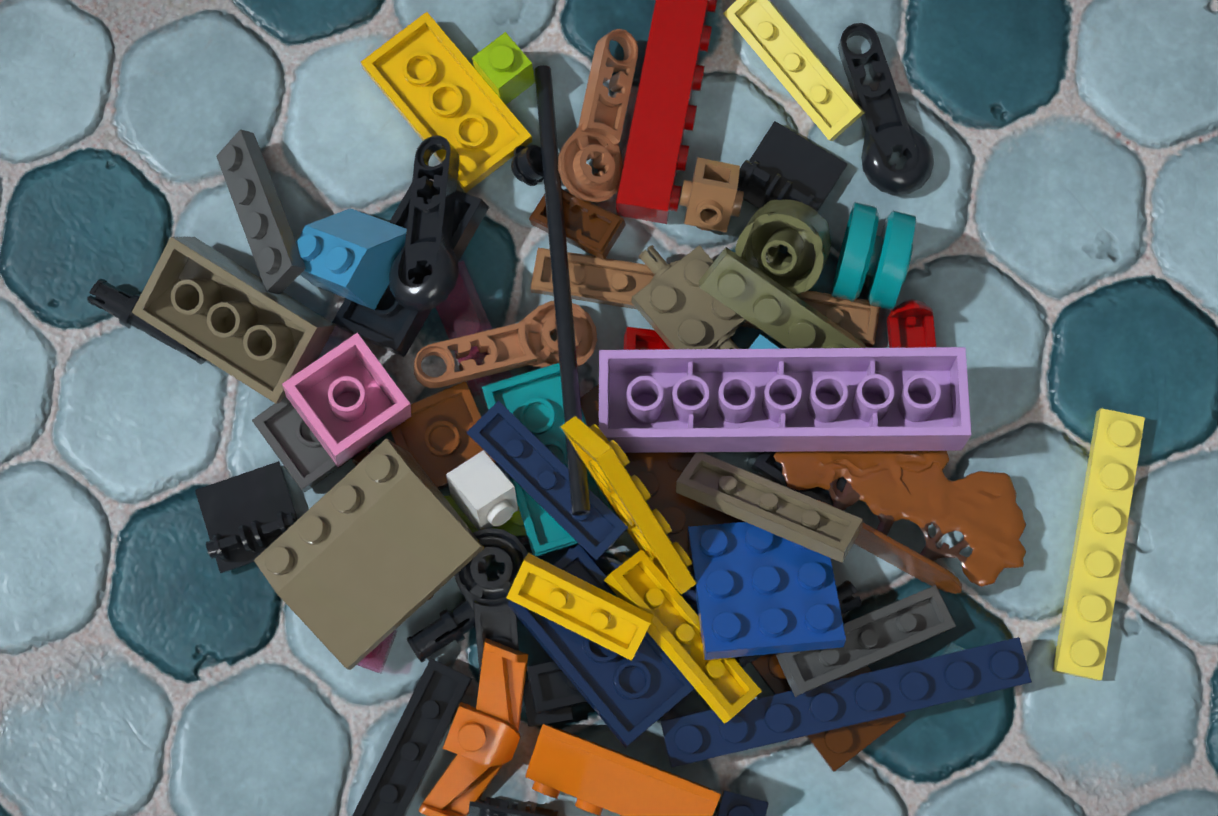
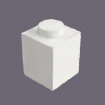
(482, 492)

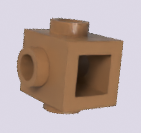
(712, 195)

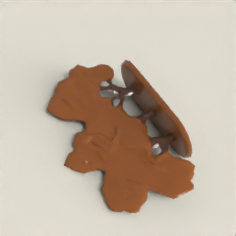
(915, 489)

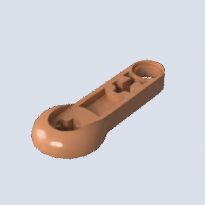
(600, 123)
(508, 347)

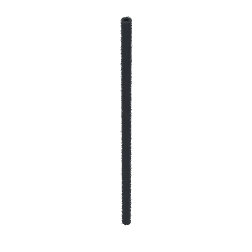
(561, 283)

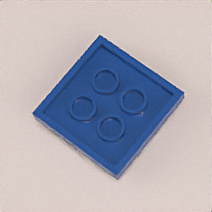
(761, 593)

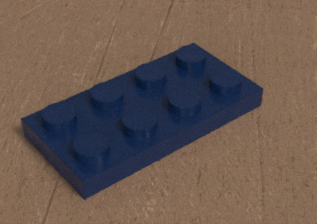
(621, 691)

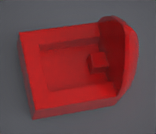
(911, 325)

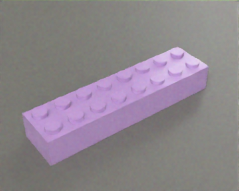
(785, 399)

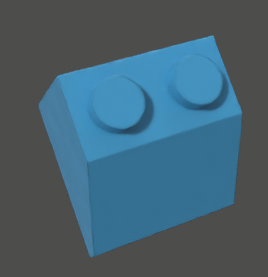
(351, 255)

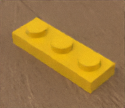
(580, 606)

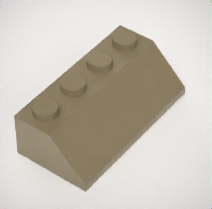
(230, 317)

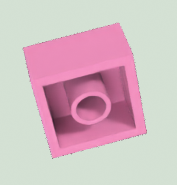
(347, 399)

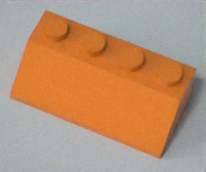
(612, 779)

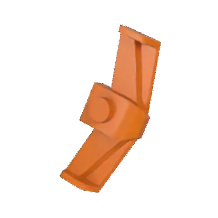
(482, 734)

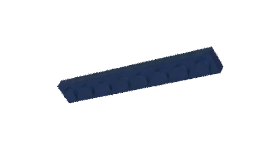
(848, 702)

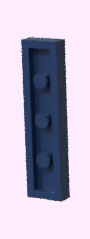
(544, 479)

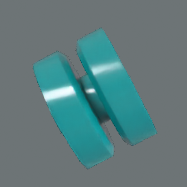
(878, 257)

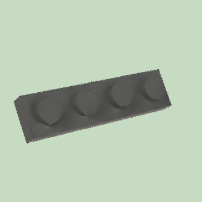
(260, 212)
(869, 640)

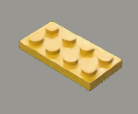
(446, 98)
(628, 499)

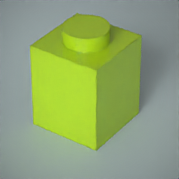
(505, 68)

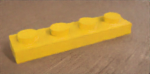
(678, 633)

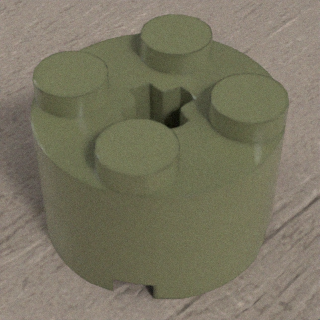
(799, 230)

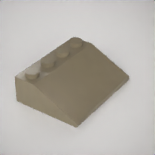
(369, 553)

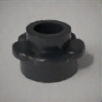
(528, 164)

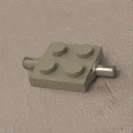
(680, 309)

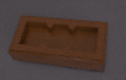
(585, 224)

